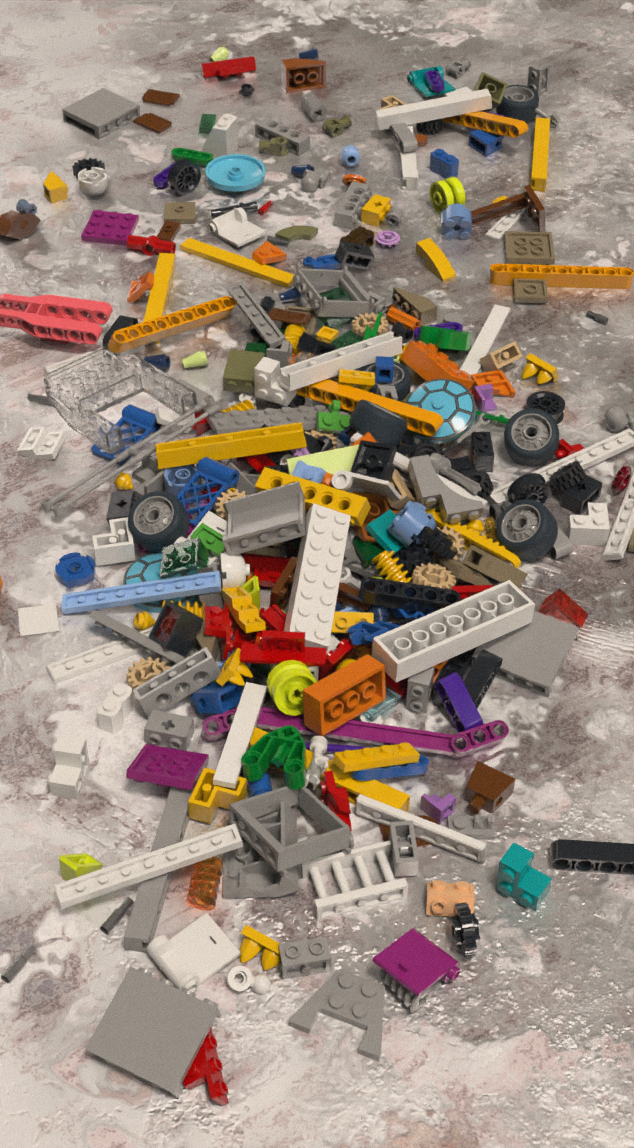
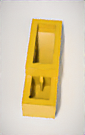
(435, 259)

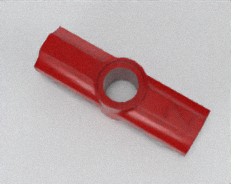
(150, 245)

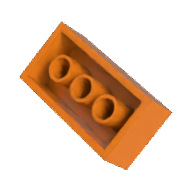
(433, 364)
(344, 695)

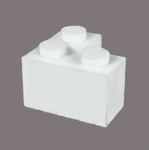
(267, 383)
(590, 528)
(114, 546)
(69, 766)

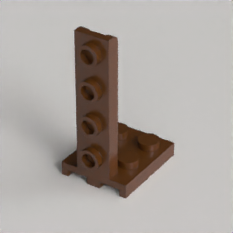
(526, 200)
(283, 588)

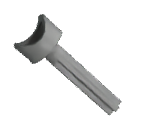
(443, 468)

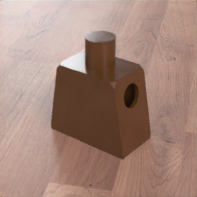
(487, 789)

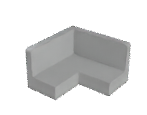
(283, 355)
(150, 477)

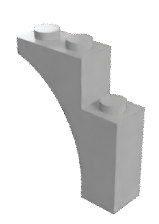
(432, 490)

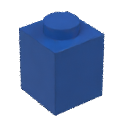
(384, 369)

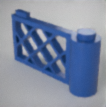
(138, 420)
(217, 475)

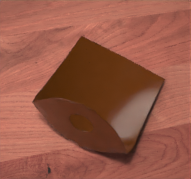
(18, 225)

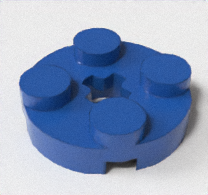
(71, 577)

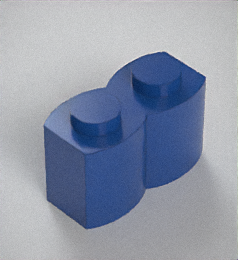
(443, 164)

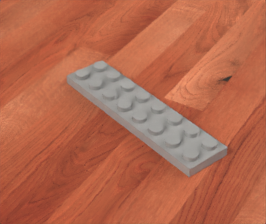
(253, 419)

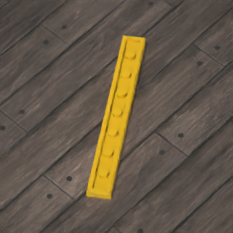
(237, 262)

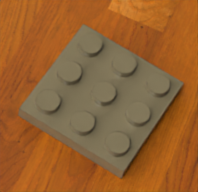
(529, 247)

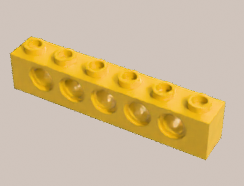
(356, 505)

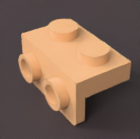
(443, 897)

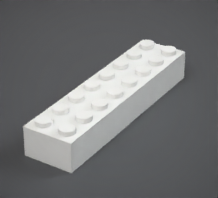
(317, 575)
(452, 630)

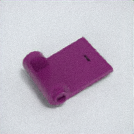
(417, 962)

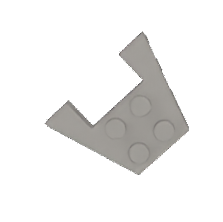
(350, 1001)

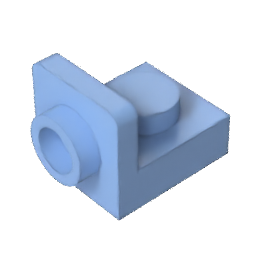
(308, 472)

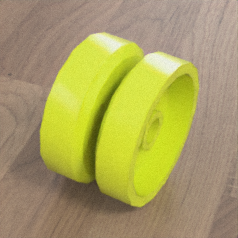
(446, 193)
(286, 686)

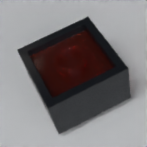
(176, 628)

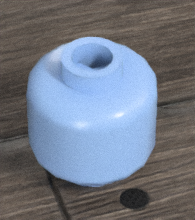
(350, 156)

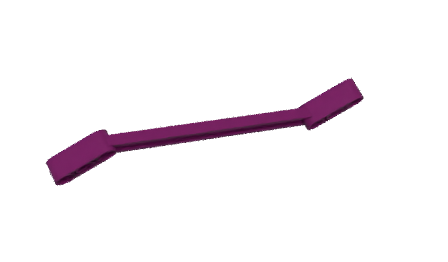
(372, 733)

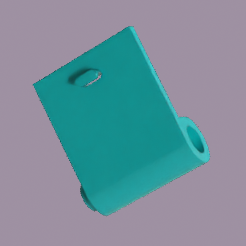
(418, 81)

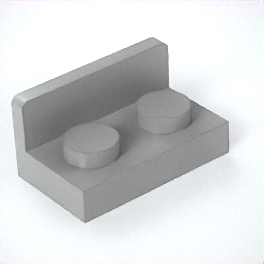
(539, 78)
(305, 957)

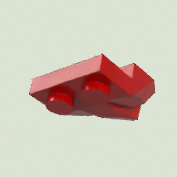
(335, 798)

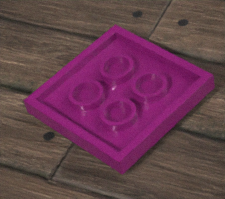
(109, 227)
(167, 766)

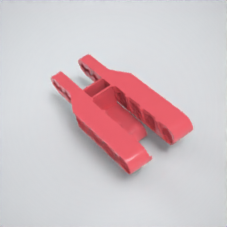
(55, 317)

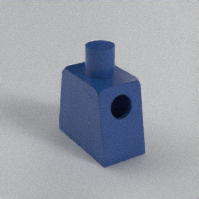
(485, 142)
(209, 701)

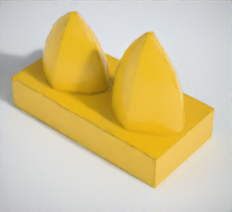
(536, 365)
(363, 379)
(234, 670)
(252, 944)

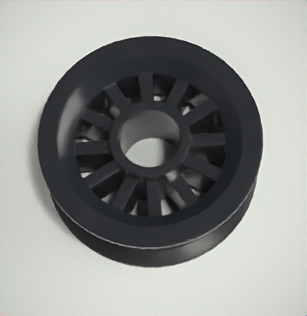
(184, 177)
(548, 402)
(531, 487)

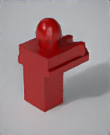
(565, 449)

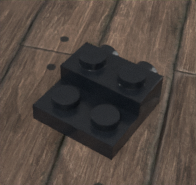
(374, 460)

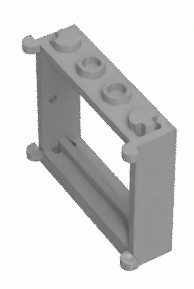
(360, 300)
(280, 857)

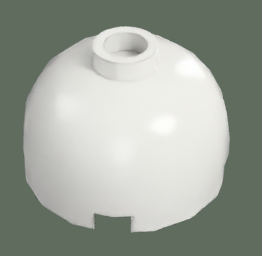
(93, 181)
(233, 570)

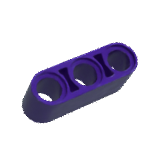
(458, 702)

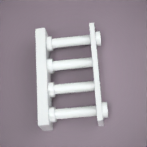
(358, 899)

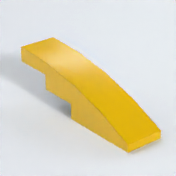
(242, 609)

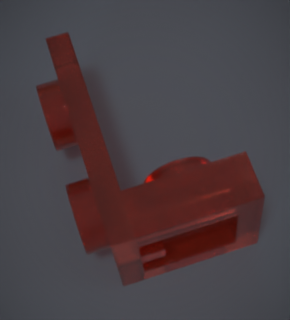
(569, 608)

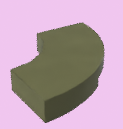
(297, 232)

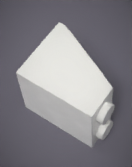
(223, 137)

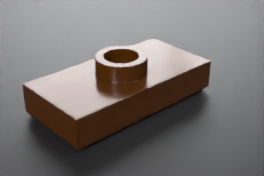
(169, 231)

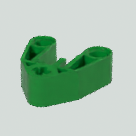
(446, 338)
(278, 747)

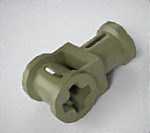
(336, 126)
(274, 146)

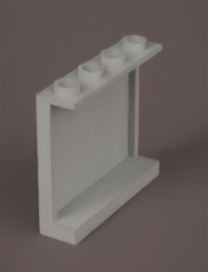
(103, 112)
(265, 518)
(533, 652)
(153, 1030)

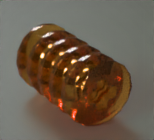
(205, 883)

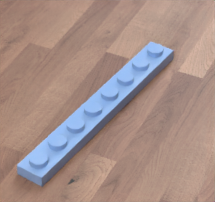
(141, 592)

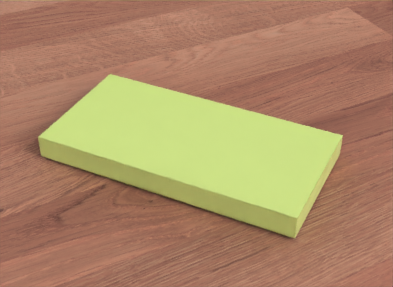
(329, 460)

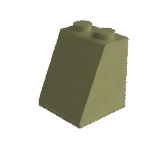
(495, 87)
(240, 371)

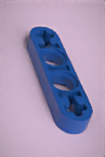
(393, 771)

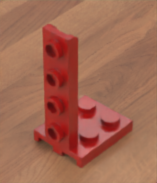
(275, 620)

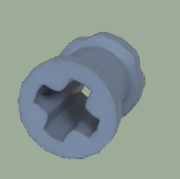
(24, 207)

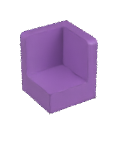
(483, 398)
(438, 808)

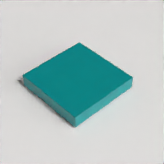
(379, 531)

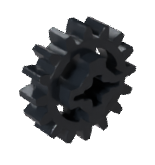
(86, 164)
(438, 542)
(413, 557)
(465, 929)

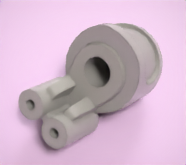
(312, 180)
(617, 419)

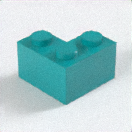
(520, 880)

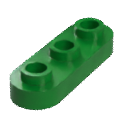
(194, 156)

